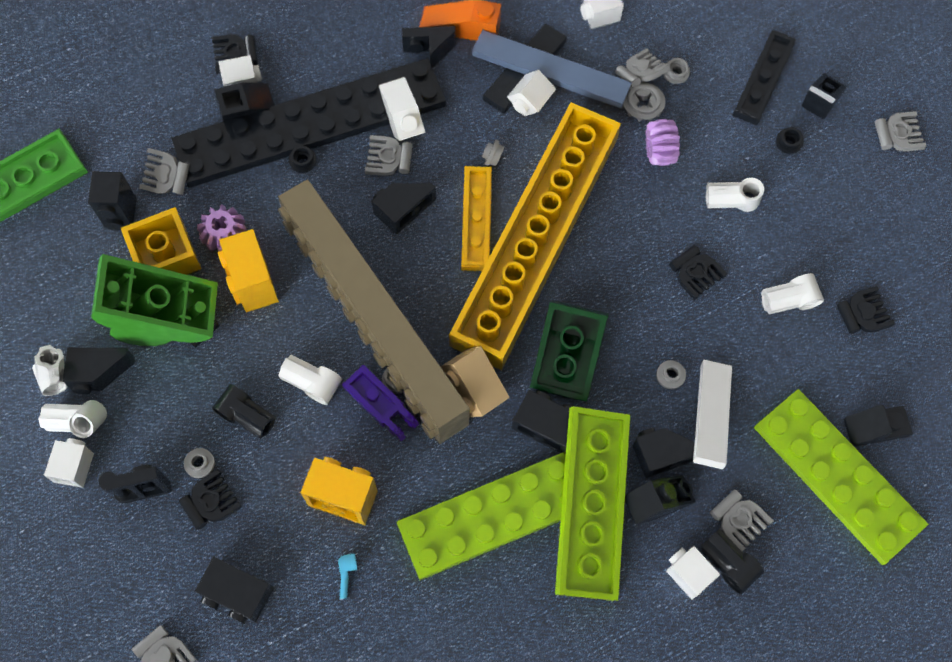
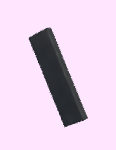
(546, 40)
(764, 77)

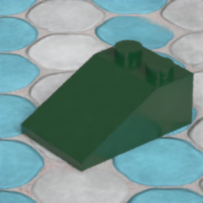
(569, 350)

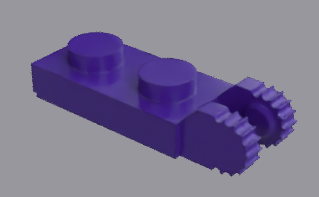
(378, 401)

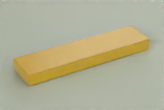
(476, 218)

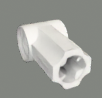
(732, 194)
(798, 293)
(49, 370)
(316, 382)
(78, 419)

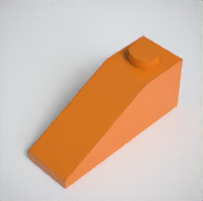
(467, 16)

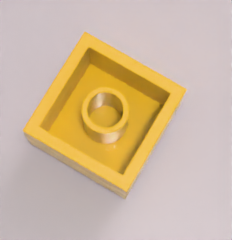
(162, 242)
(247, 271)
(339, 490)

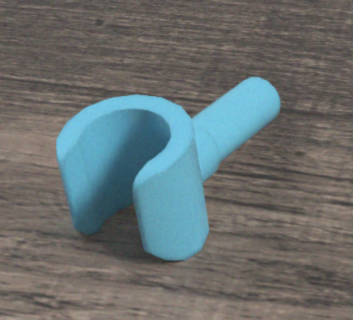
(346, 564)

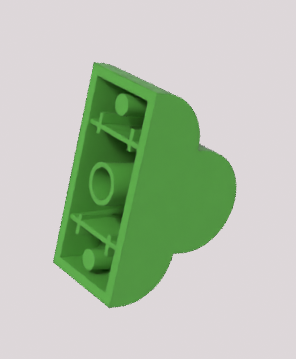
(152, 303)

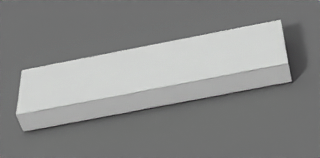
(713, 414)

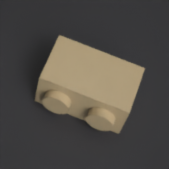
(475, 381)

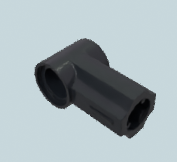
(237, 407)
(737, 567)

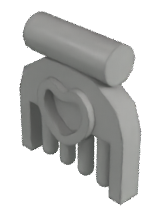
(639, 68)
(897, 130)
(391, 156)
(169, 174)
(738, 516)
(161, 649)

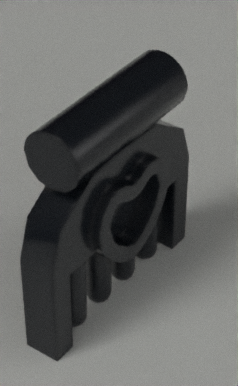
(234, 47)
(694, 268)
(860, 313)
(206, 502)

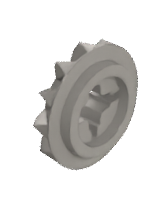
(644, 92)

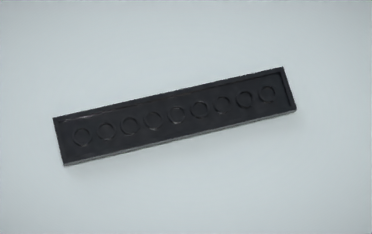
(305, 121)

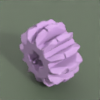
(662, 142)
(219, 226)

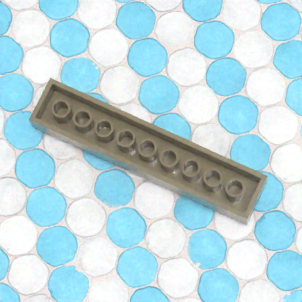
(374, 312)

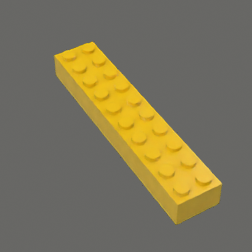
(535, 235)

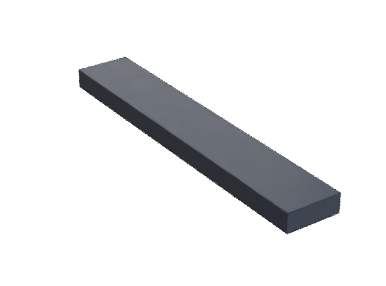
(556, 69)

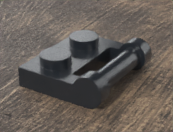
(136, 485)

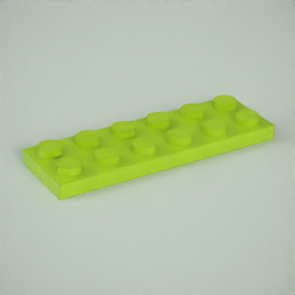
(841, 477)
(593, 504)
(485, 517)

